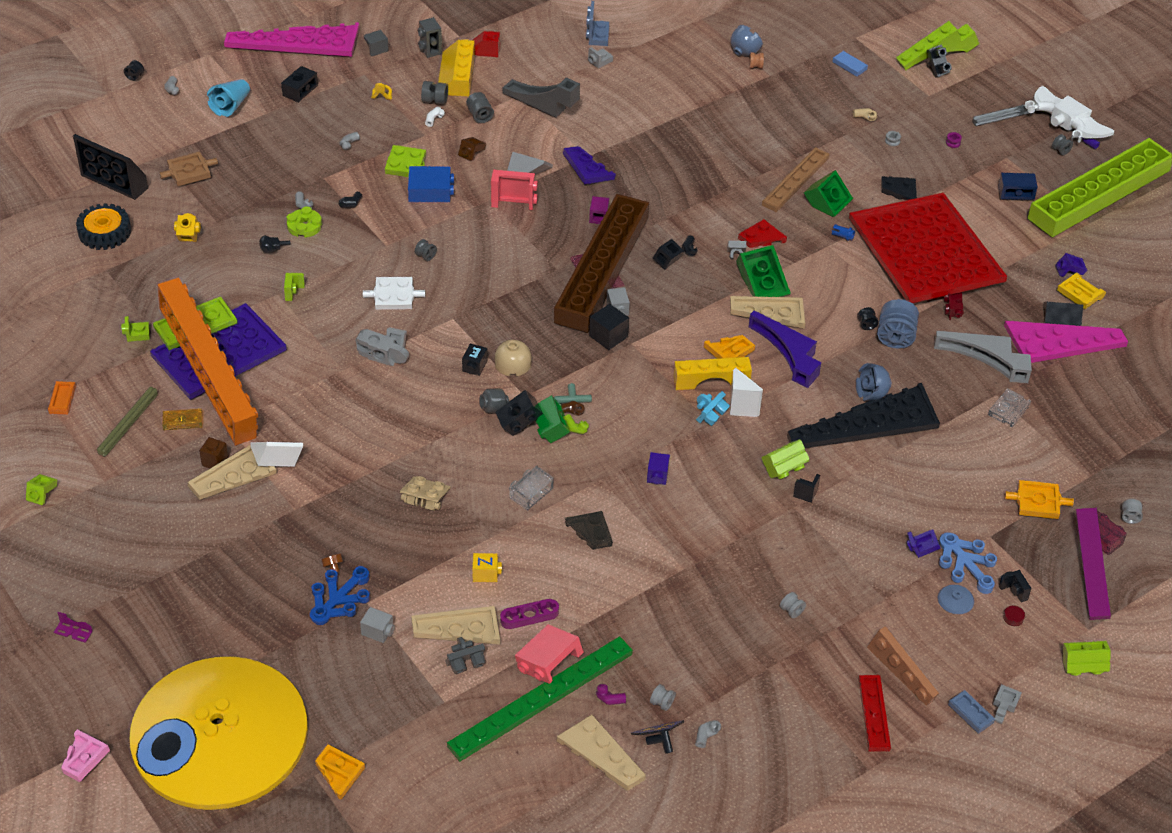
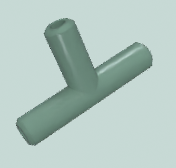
(572, 396)

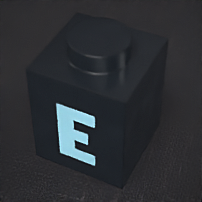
(474, 359)

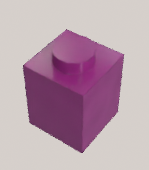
(598, 209)

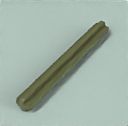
(127, 421)

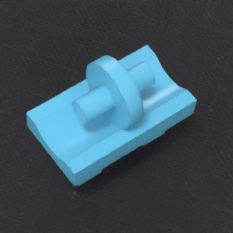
(718, 403)

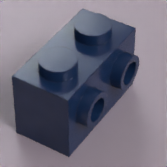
(1017, 186)

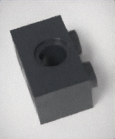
(299, 84)
(519, 413)

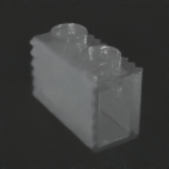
(531, 487)

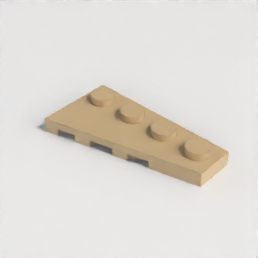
(781, 309)
(229, 474)
(471, 624)
(602, 751)

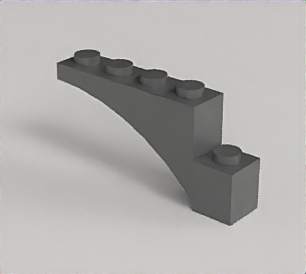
(549, 99)

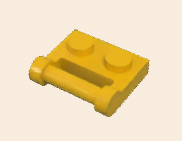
(1080, 291)

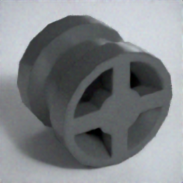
(1062, 144)
(425, 249)

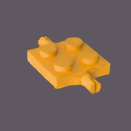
(1039, 499)

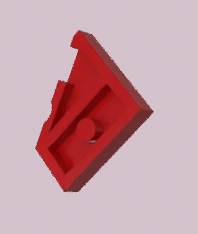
(761, 235)

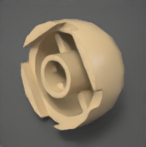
(513, 358)

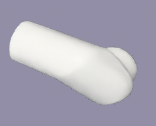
(437, 111)

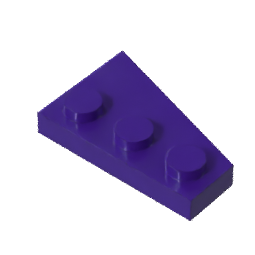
(585, 167)

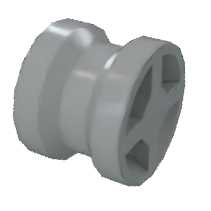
(1132, 511)
(792, 605)
(662, 697)

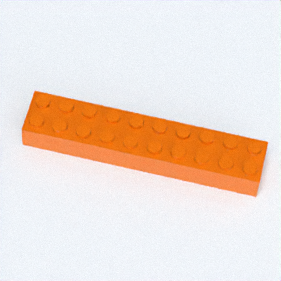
(208, 361)

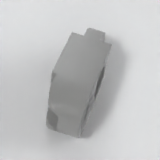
(380, 348)

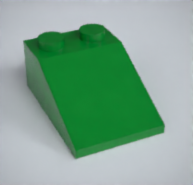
(763, 273)

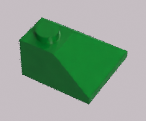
(829, 194)

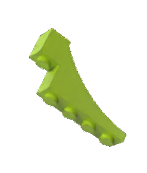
(952, 39)

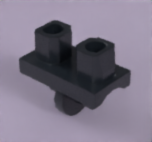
(938, 60)

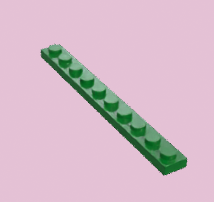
(539, 699)

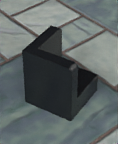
(806, 489)

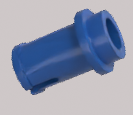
(847, 233)

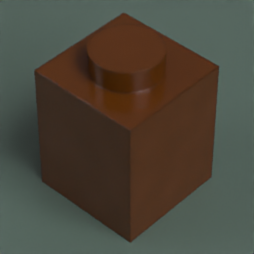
(213, 452)

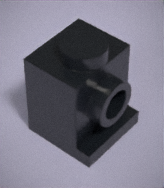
(668, 254)

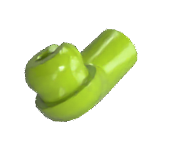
(580, 428)

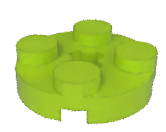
(306, 214)

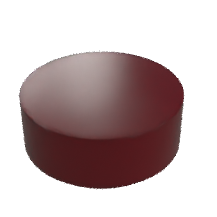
(1014, 615)

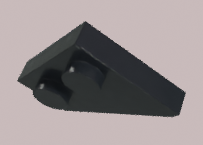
(899, 187)

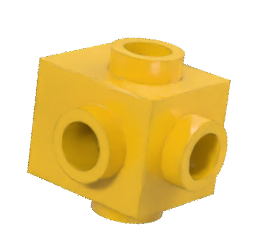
(187, 227)

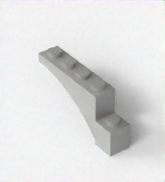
(989, 349)

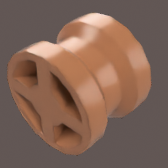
(756, 60)

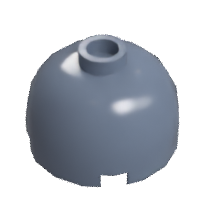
(745, 41)
(873, 382)

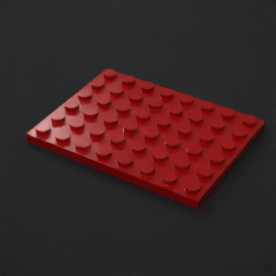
(927, 248)

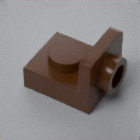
(469, 147)

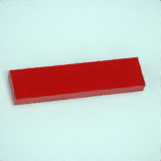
(874, 713)

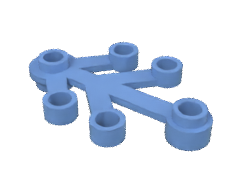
(951, 542)

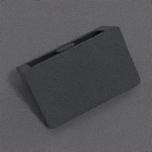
(1063, 313)

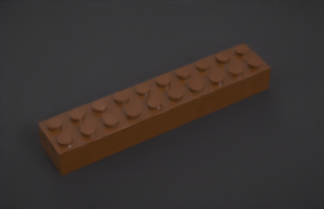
(601, 262)

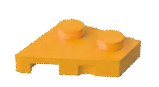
(730, 347)
(339, 769)

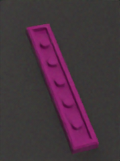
(1093, 564)

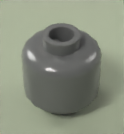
(493, 400)

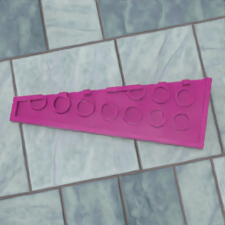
(304, 39)

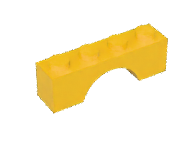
(692, 372)

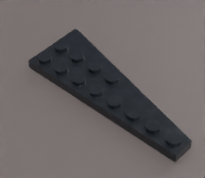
(889, 416)

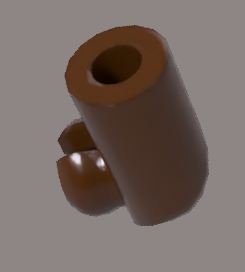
(573, 407)

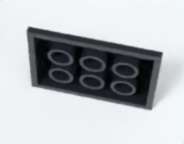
(109, 168)

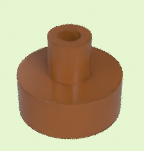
(332, 561)

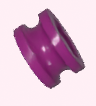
(953, 140)

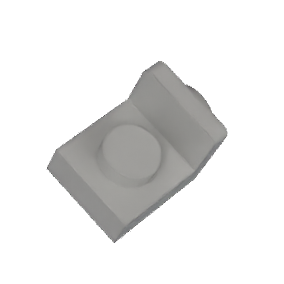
(599, 58)

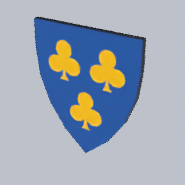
(663, 737)

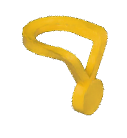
(380, 88)

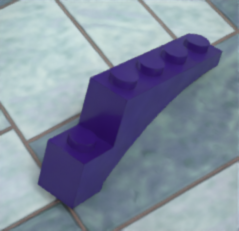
(793, 346)

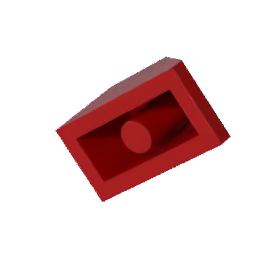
(487, 44)

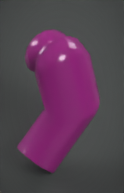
(609, 698)

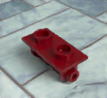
(955, 306)

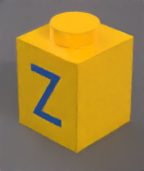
(486, 567)

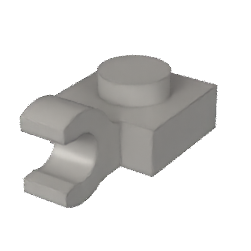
(1006, 700)

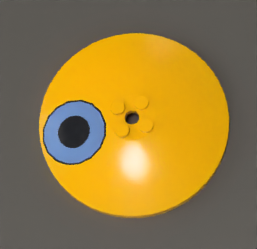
(225, 762)

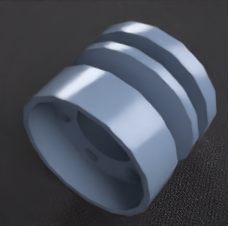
(898, 323)

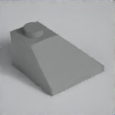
(527, 164)

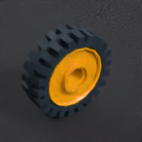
(103, 226)

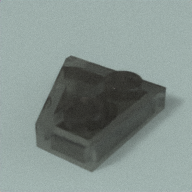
(592, 529)

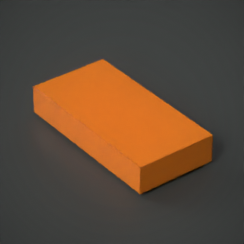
(61, 397)

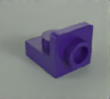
(1070, 263)

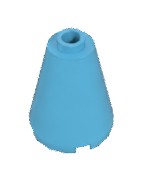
(227, 96)

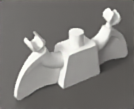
(1068, 114)

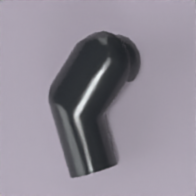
(350, 202)
(688, 246)

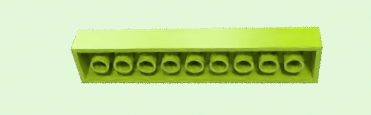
(1100, 187)

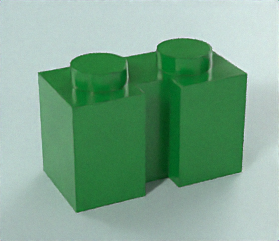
(551, 422)

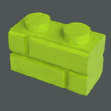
(785, 459)
(1086, 657)

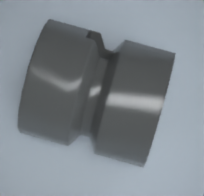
(434, 92)
(480, 107)

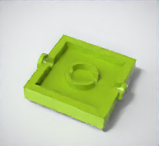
(403, 157)

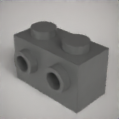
(430, 37)

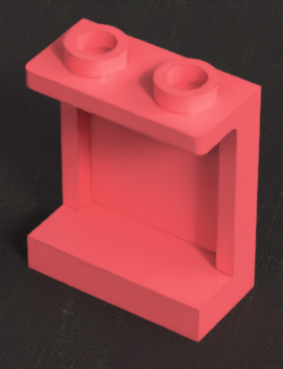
(513, 187)
(546, 652)

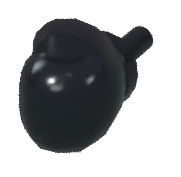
(271, 244)

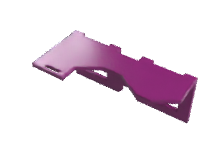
(69, 630)

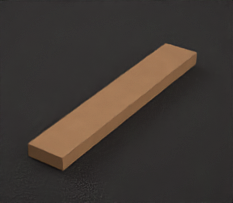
(795, 179)

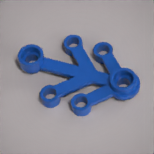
(359, 577)

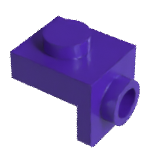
(923, 543)

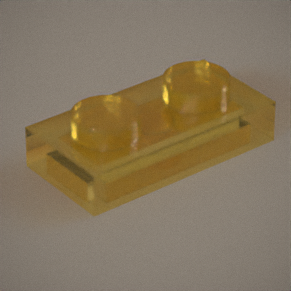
(182, 419)

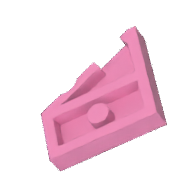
(83, 755)

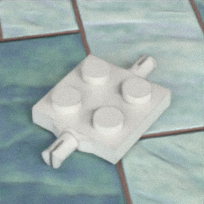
(393, 293)

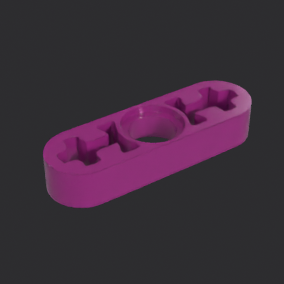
(513, 612)

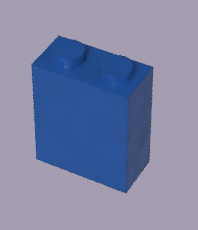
(430, 184)

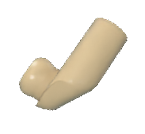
(866, 113)

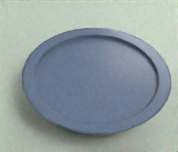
(956, 599)

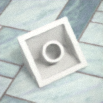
(744, 396)
(276, 453)

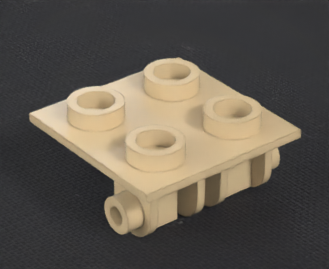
(428, 490)

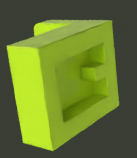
(292, 282)
(135, 331)
(38, 487)

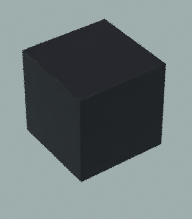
(609, 326)

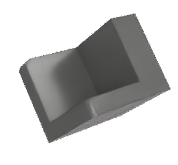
(377, 42)

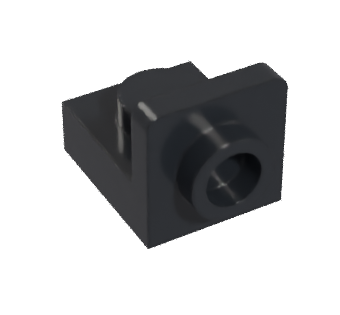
(1018, 584)

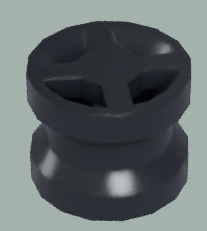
(134, 70)
(867, 318)

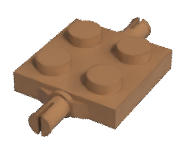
(188, 168)

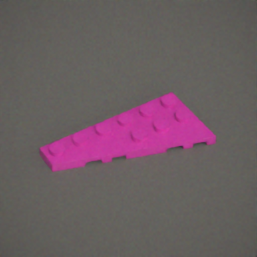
(1058, 341)

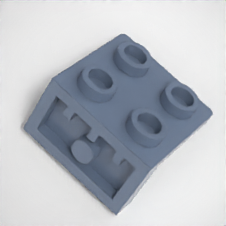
(596, 31)

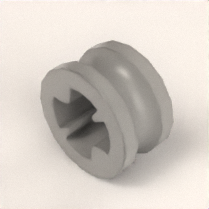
(893, 138)

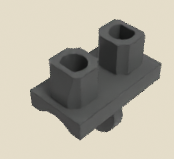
(457, 659)

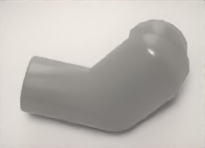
(170, 85)
(347, 139)
(705, 731)

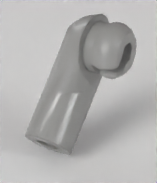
(299, 201)

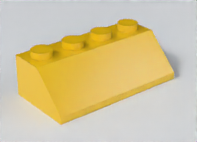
(457, 67)

